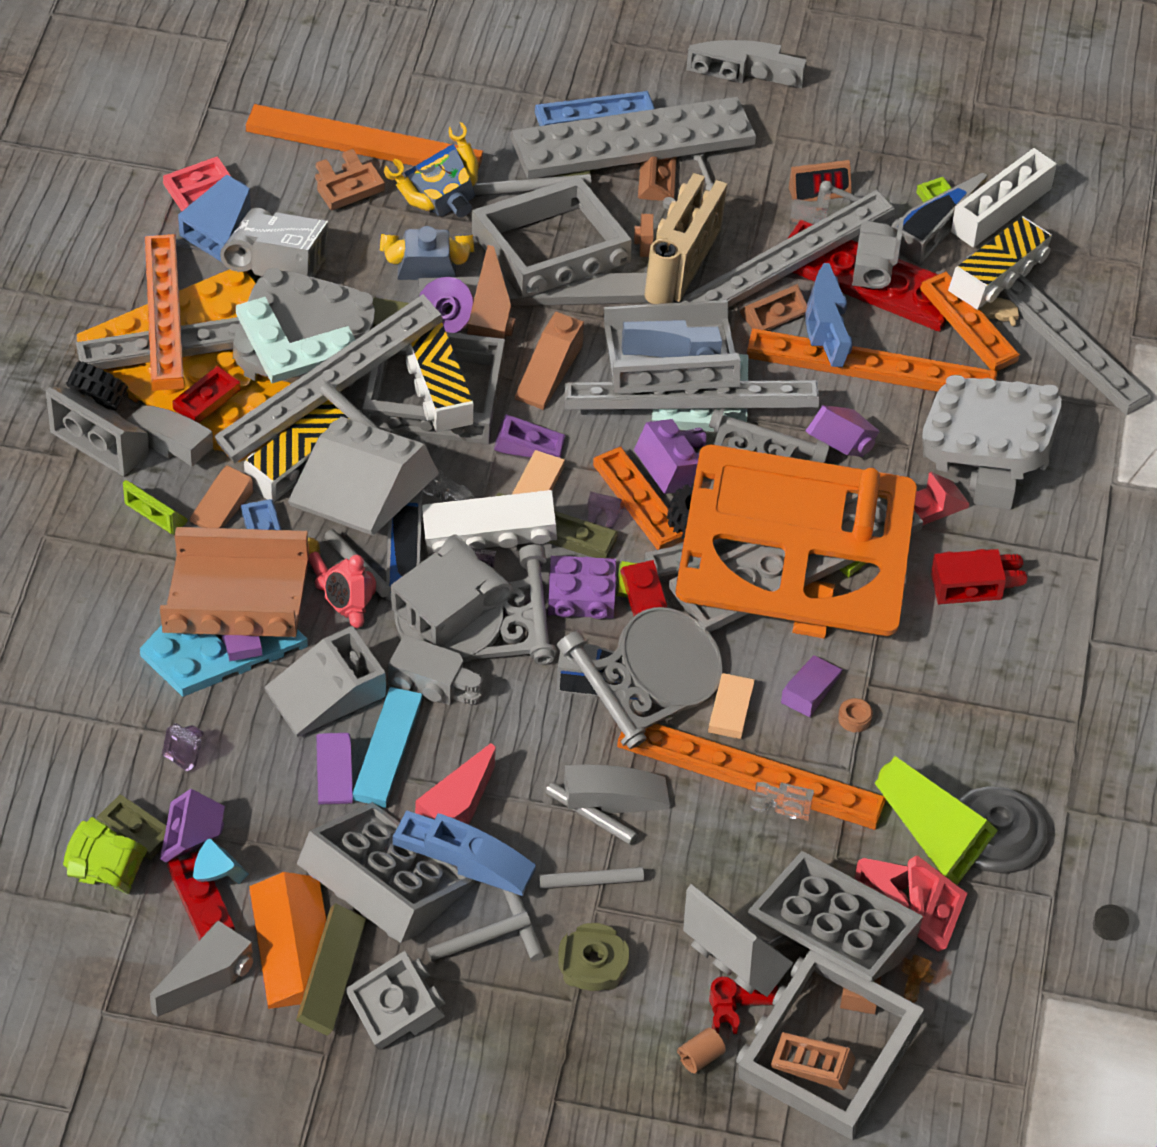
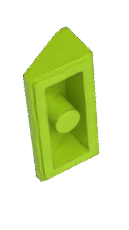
(152, 508)

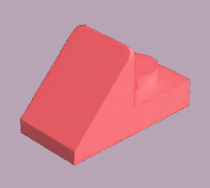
(938, 499)
(884, 878)

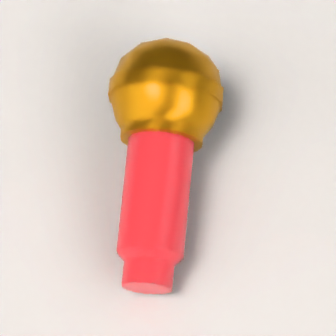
(315, 559)

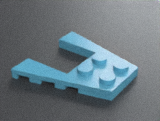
(202, 660)

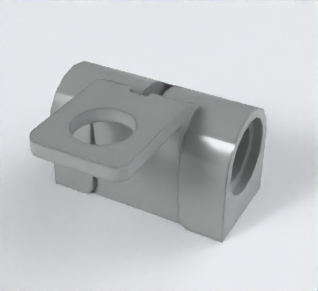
(876, 254)

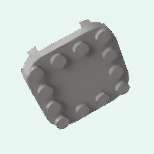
(304, 309)
(992, 424)

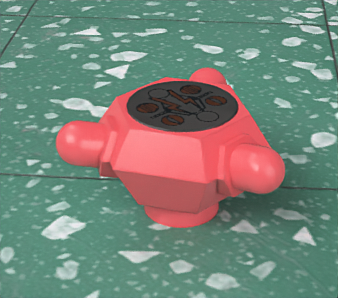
(348, 588)

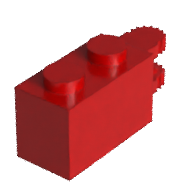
(975, 575)

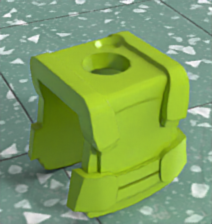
(103, 856)

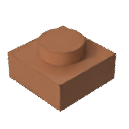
(644, 234)

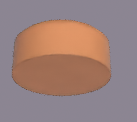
(855, 715)

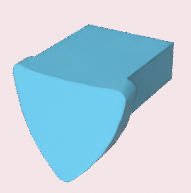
(215, 863)

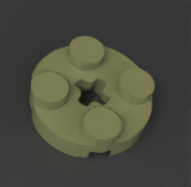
(593, 975)

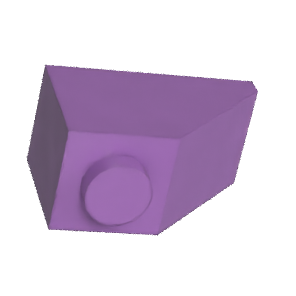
(843, 430)
(190, 823)

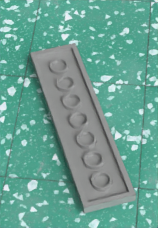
(632, 137)
(764, 565)

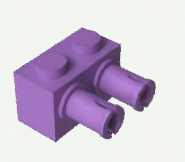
(670, 453)

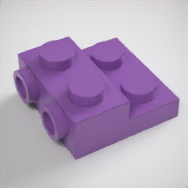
(582, 587)

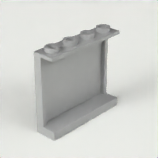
(657, 374)

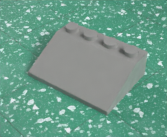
(361, 475)
(380, 880)
(838, 917)

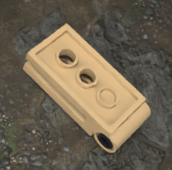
(684, 240)

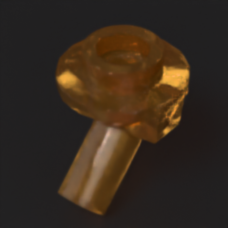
(918, 970)

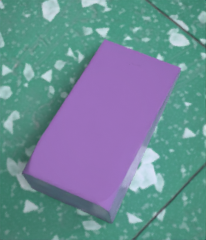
(523, 438)
(810, 685)
(334, 768)

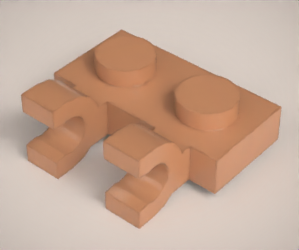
(350, 186)

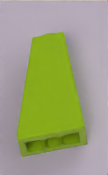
(938, 821)

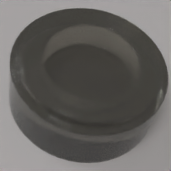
(1110, 922)

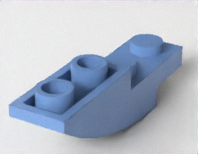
(825, 318)
(468, 848)

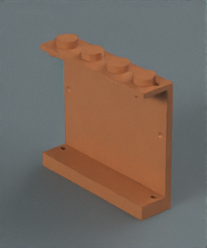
(236, 582)

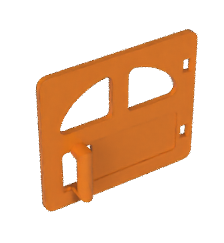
(800, 510)

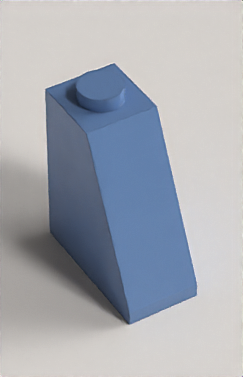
(215, 215)

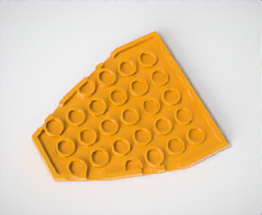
(199, 303)

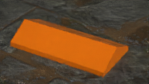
(288, 931)

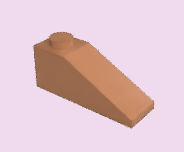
(491, 303)
(551, 360)

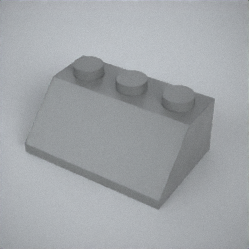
(96, 430)
(732, 943)

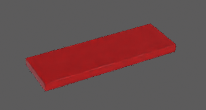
(899, 297)

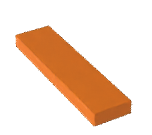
(970, 324)
(638, 497)

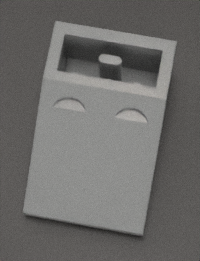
(328, 682)

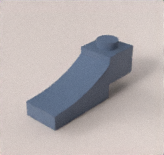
(669, 339)

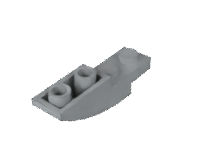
(743, 58)

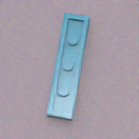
(387, 747)

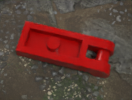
(199, 898)

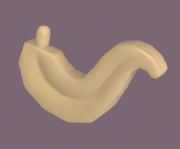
(1002, 310)

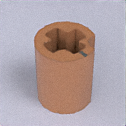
(701, 1050)

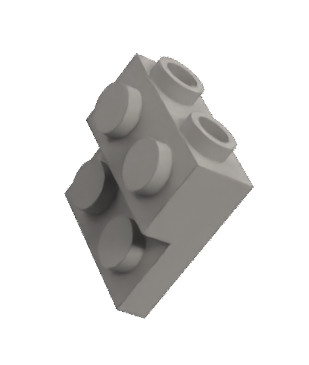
(396, 1000)

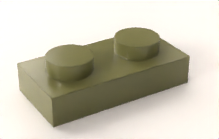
(134, 823)

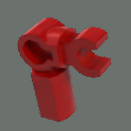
(725, 995)

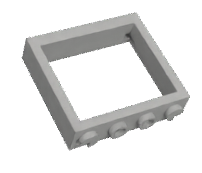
(533, 206)
(411, 418)
(841, 1121)

